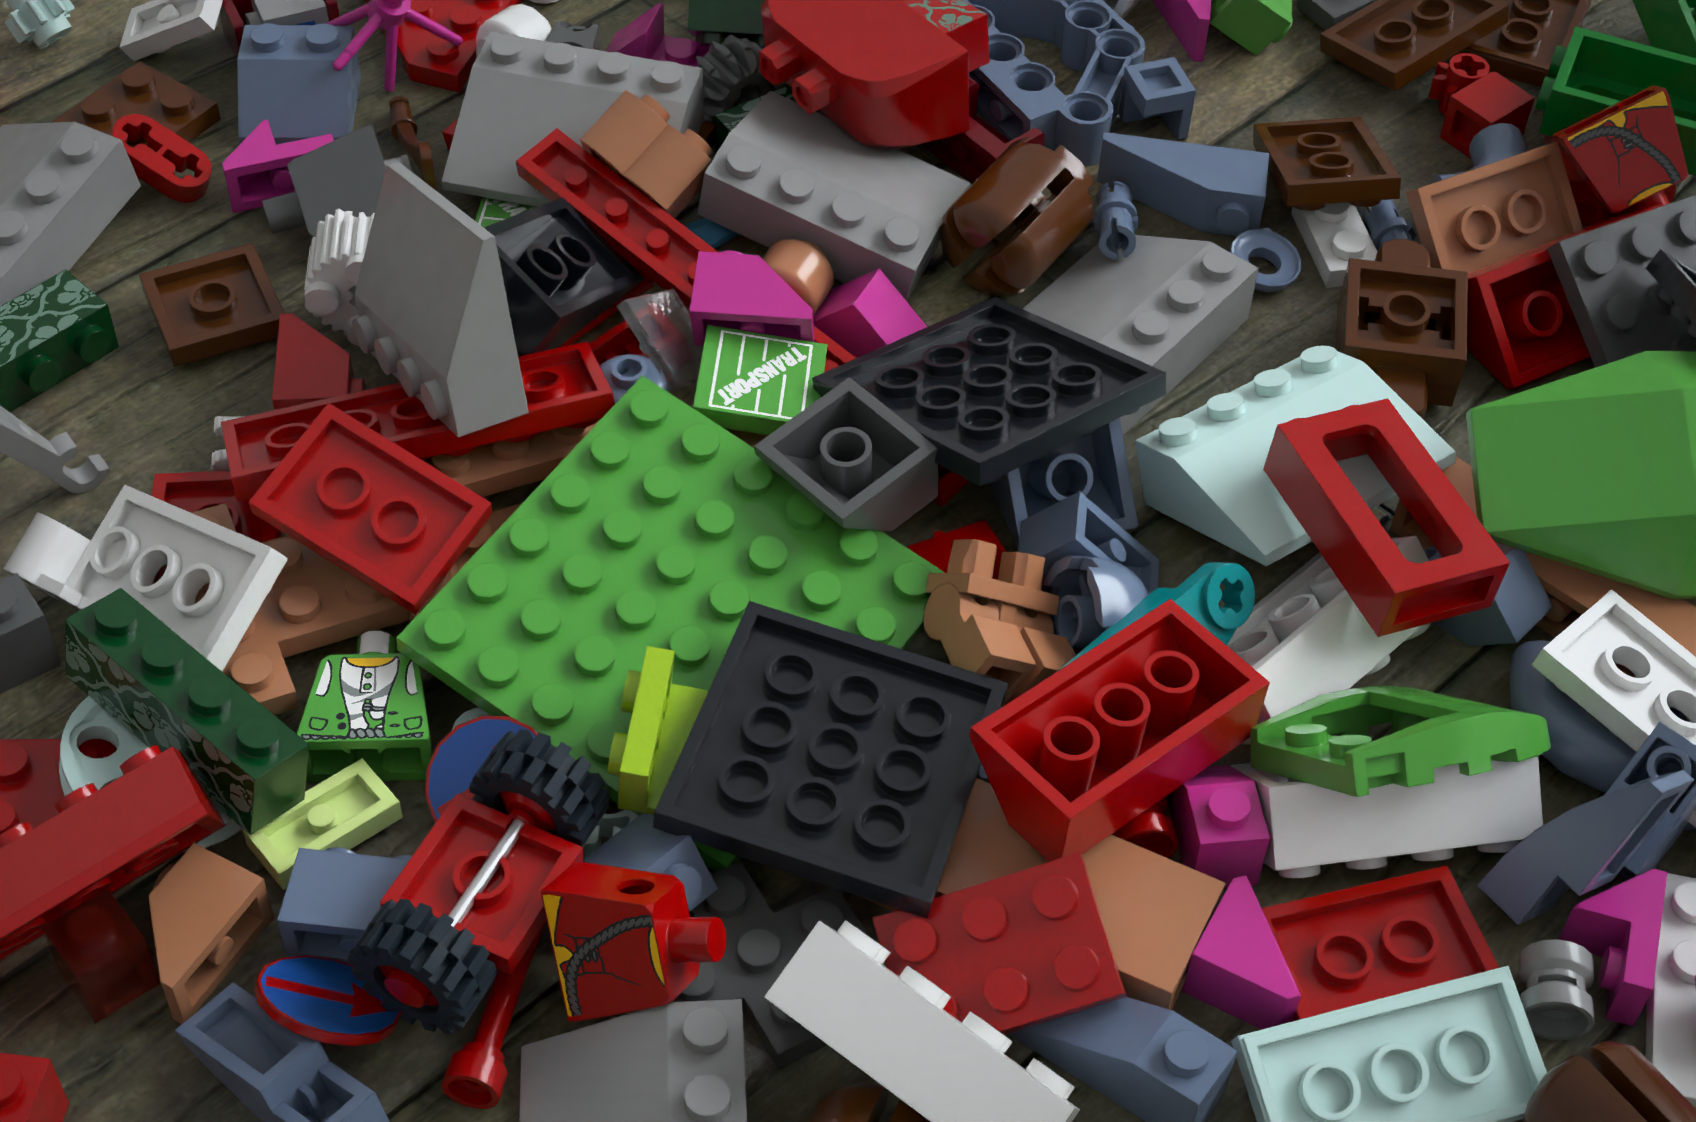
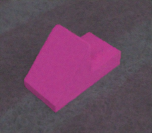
(647, 40)
(260, 167)
(1625, 931)

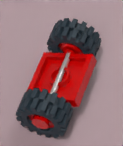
(477, 882)

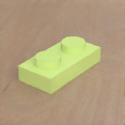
(333, 814)

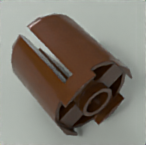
(1009, 194)
(1607, 1086)

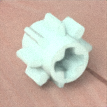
(39, 20)

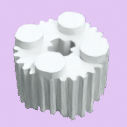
(335, 269)

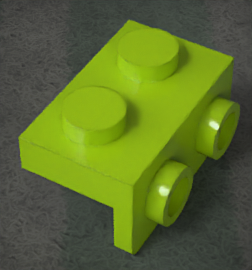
(657, 731)

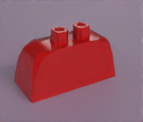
(868, 68)

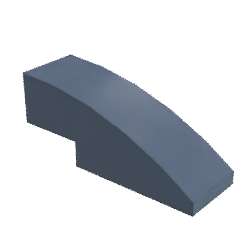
(1580, 847)
(273, 1068)

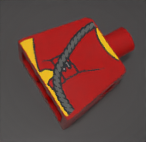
(1628, 151)
(624, 939)

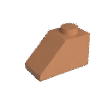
(203, 924)

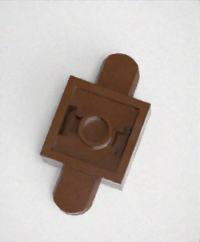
(1406, 322)

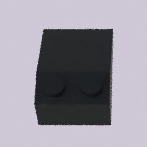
(557, 274)

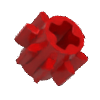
(1456, 75)

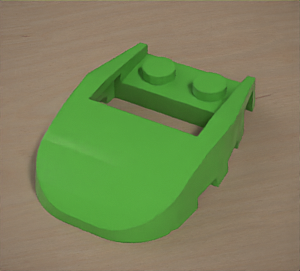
(1426, 734)

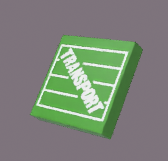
(756, 379)

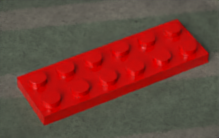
(560, 390)

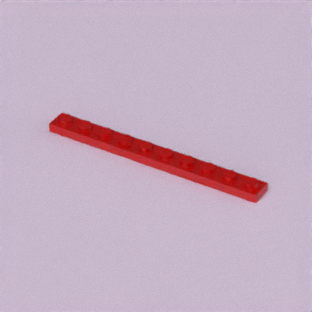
(645, 234)

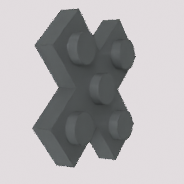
(757, 953)

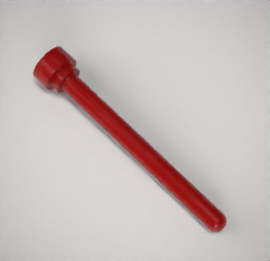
(478, 1071)

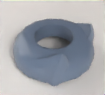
(1273, 248)

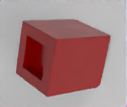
(1483, 104)

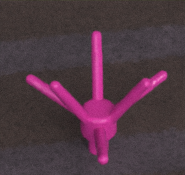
(387, 16)

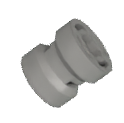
(1556, 988)

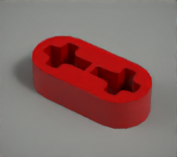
(162, 157)

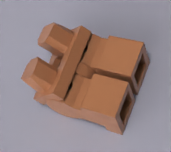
(996, 624)

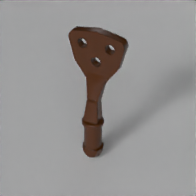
(405, 130)

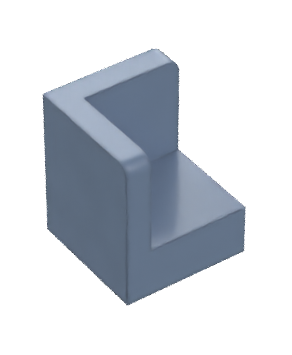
(1155, 91)

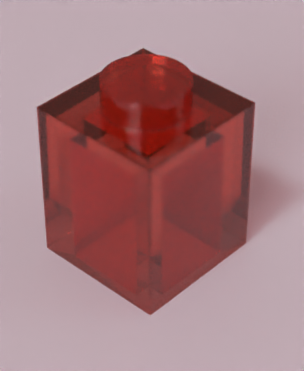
(101, 955)

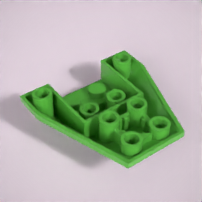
(1597, 471)

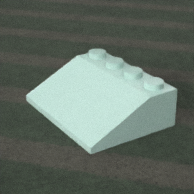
(1212, 460)

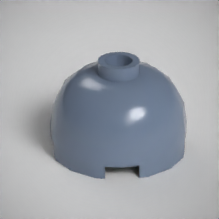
(1091, 597)

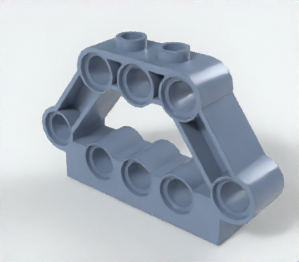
(1023, 93)

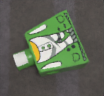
(369, 710)

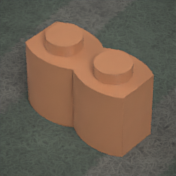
(649, 152)

